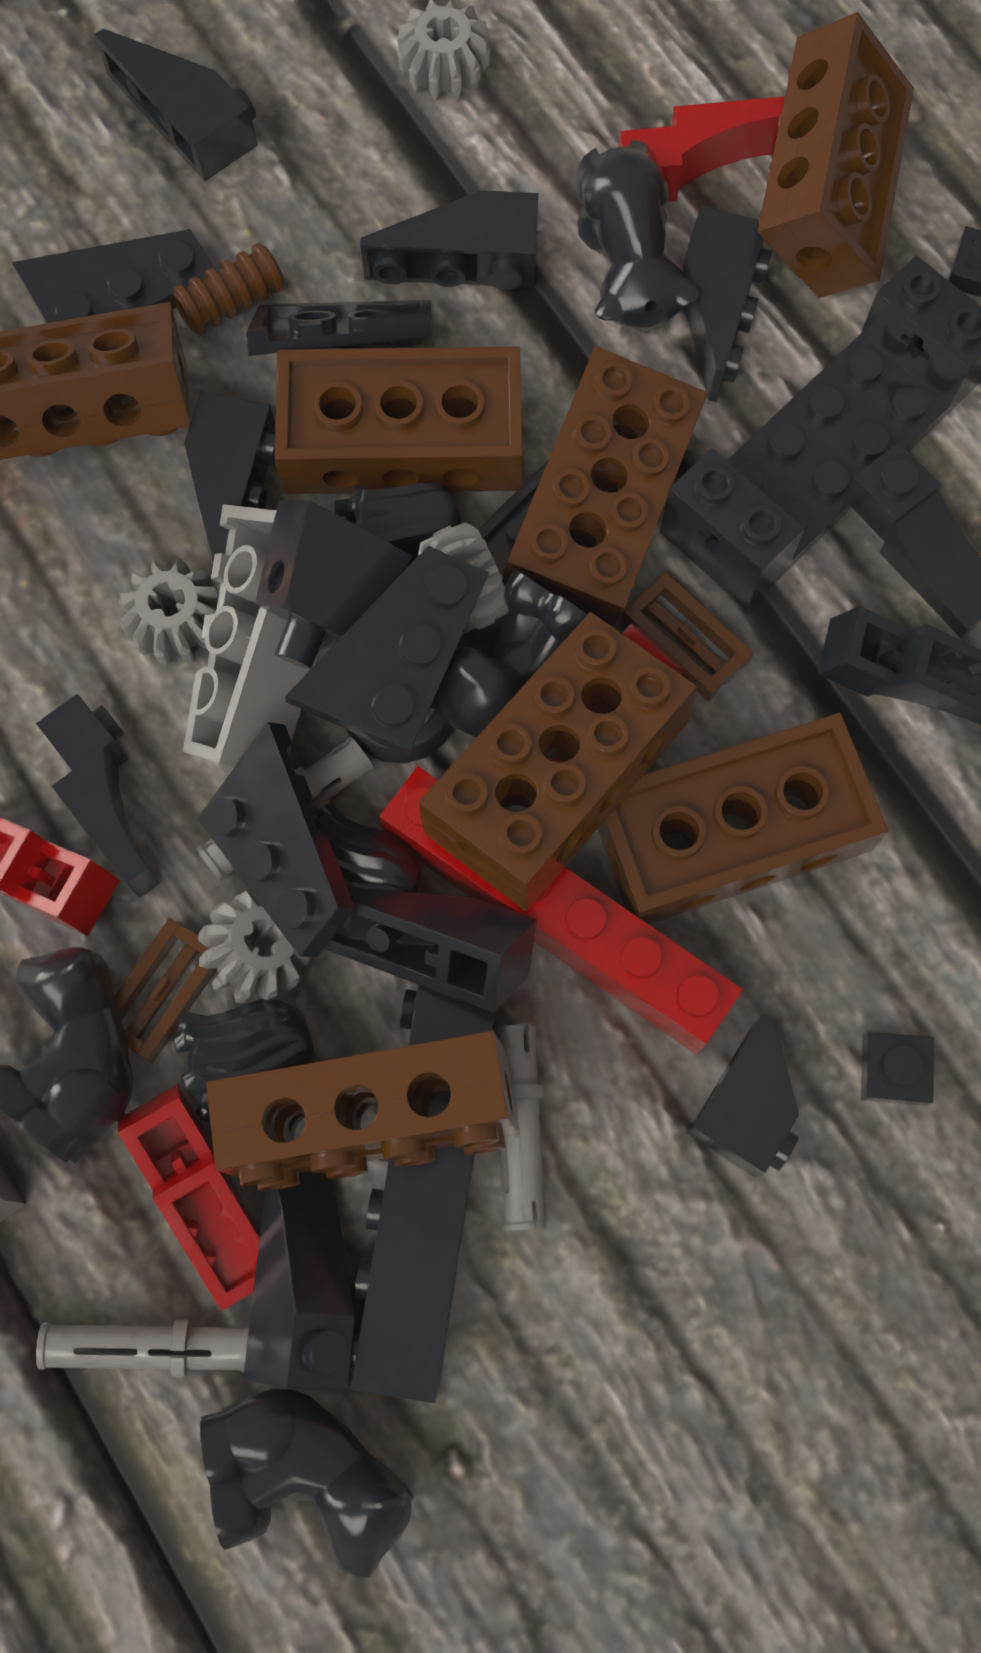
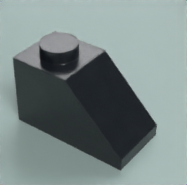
(751, 1105)

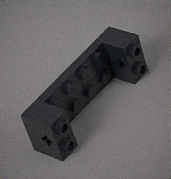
(797, 468)

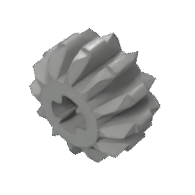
(443, 49)
(467, 545)
(160, 592)
(237, 963)

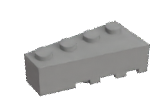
(243, 677)

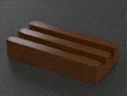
(703, 620)
(182, 1002)

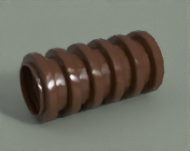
(228, 288)

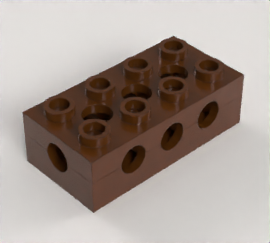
(837, 157)
(90, 368)
(610, 402)
(398, 418)
(549, 720)
(749, 781)
(258, 1112)

